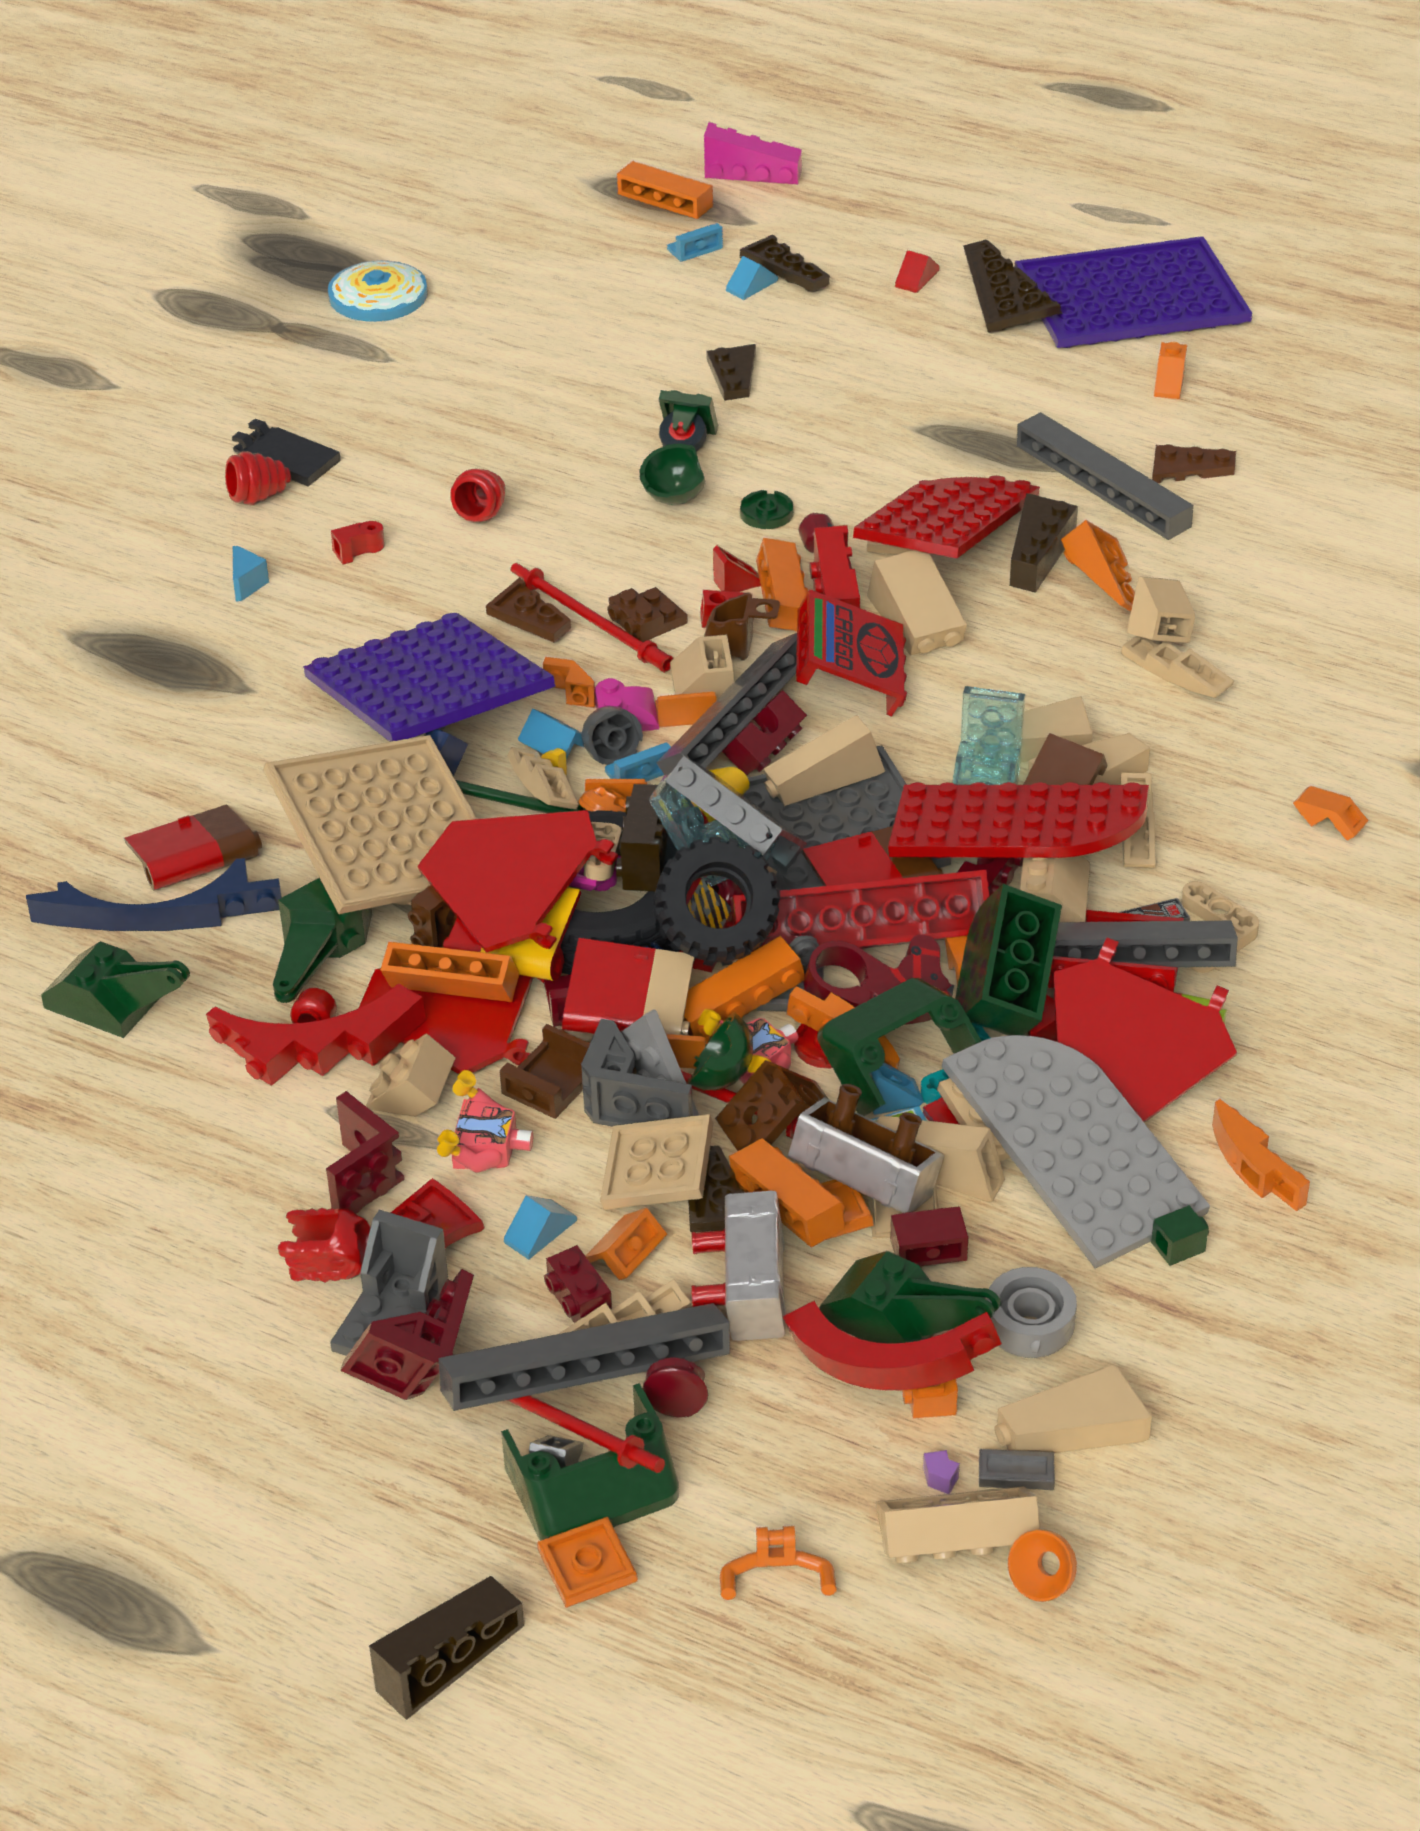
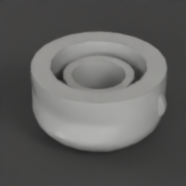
(1039, 1295)

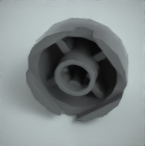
(611, 734)

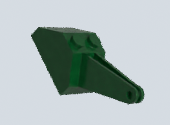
(312, 935)
(111, 988)
(897, 1303)

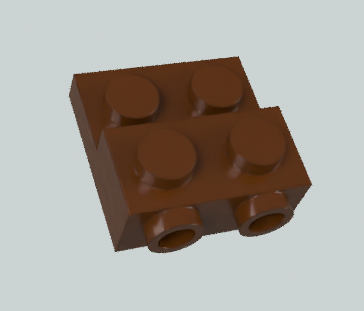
(645, 613)
(430, 919)

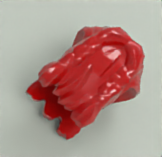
(327, 1244)

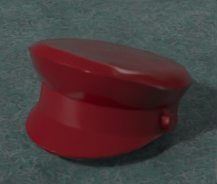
(676, 1387)

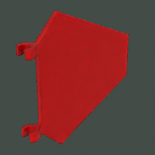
(511, 872)
(467, 1027)
(1138, 1032)

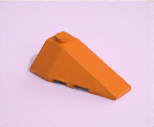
(1101, 560)

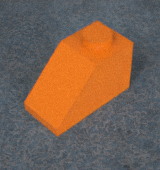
(1170, 370)

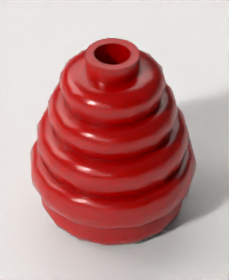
(254, 477)
(477, 494)

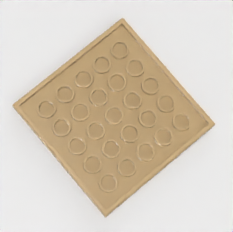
(370, 816)

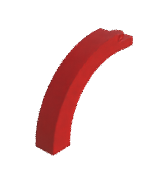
(890, 1365)

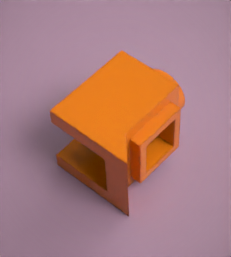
(933, 1400)

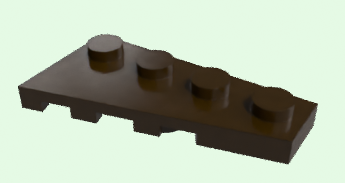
(785, 264)

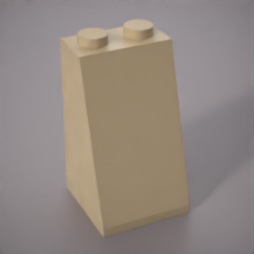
(914, 594)

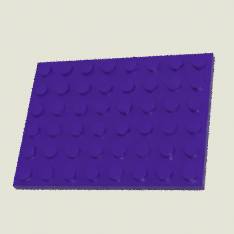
(1136, 291)
(427, 677)

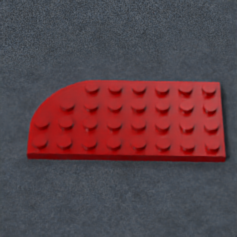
(1015, 819)

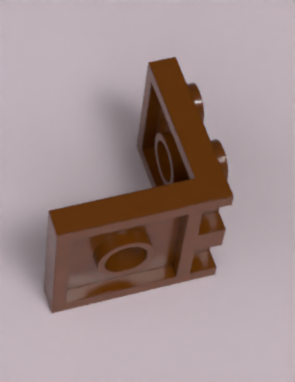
(778, 1098)

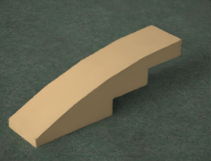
(1179, 668)
(541, 778)
(1140, 847)
(663, 1300)

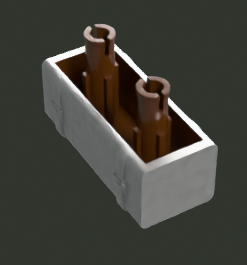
(865, 1153)

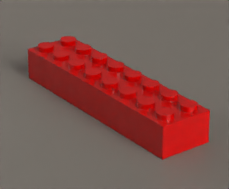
(879, 910)

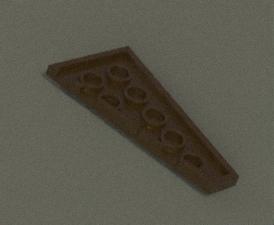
(1004, 292)

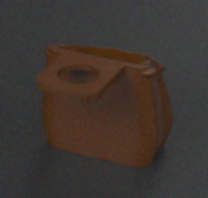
(735, 620)

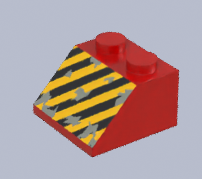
(709, 910)

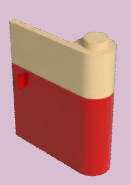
(625, 984)

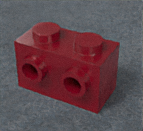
(934, 1236)
(576, 1283)

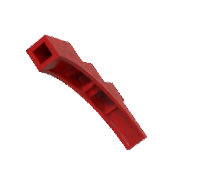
(319, 1045)

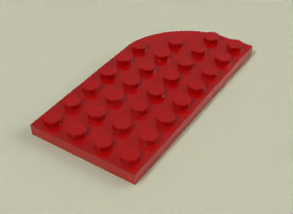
(946, 514)

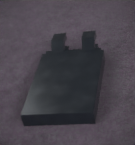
(302, 456)

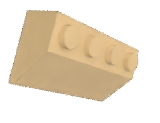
(1059, 881)
(956, 1522)

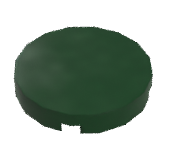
(766, 510)

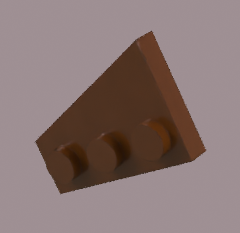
(1186, 461)
(528, 612)

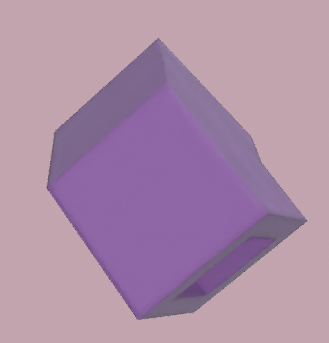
(940, 1471)

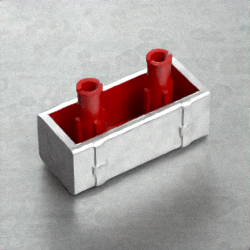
(752, 1266)

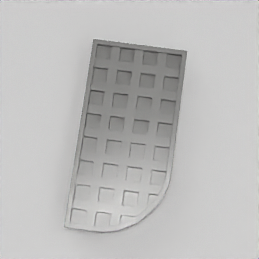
(1074, 1141)

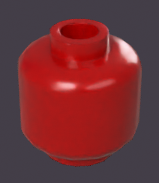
(313, 1005)

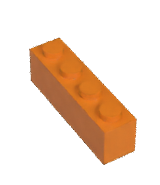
(665, 190)
(781, 580)
(450, 971)
(745, 984)
(802, 1201)

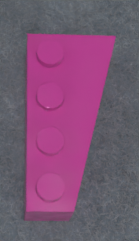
(749, 158)

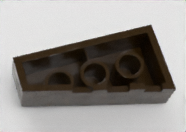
(1039, 540)
(641, 843)
(443, 1645)

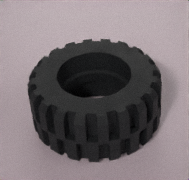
(729, 862)

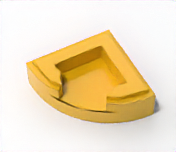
(557, 758)

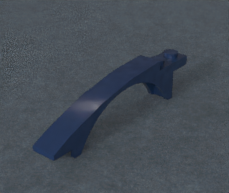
(204, 908)

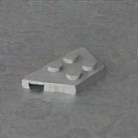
(653, 1051)

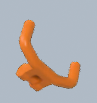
(776, 1557)

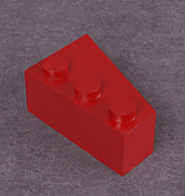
(832, 566)

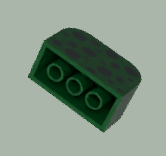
(1008, 961)

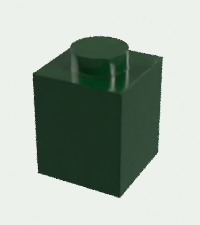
(1180, 1235)

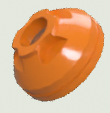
(602, 799)
(1027, 1569)

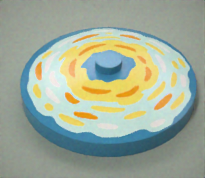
(377, 291)

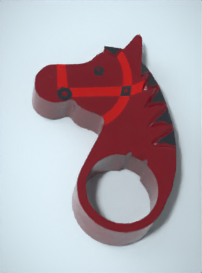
(874, 976)

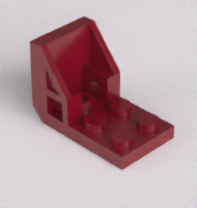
(405, 1349)

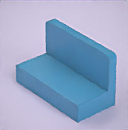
(697, 242)
(547, 733)
(639, 765)

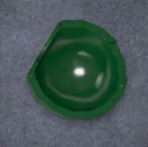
(672, 474)
(724, 1056)

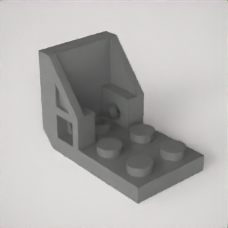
(619, 1097)
(399, 1275)

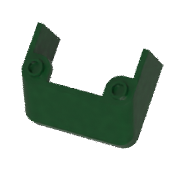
(853, 1036)
(595, 1487)

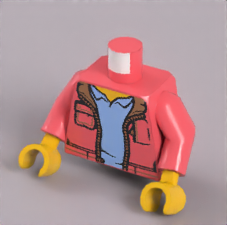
(767, 1041)
(483, 1131)

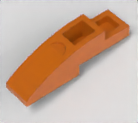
(816, 1012)
(1248, 1155)

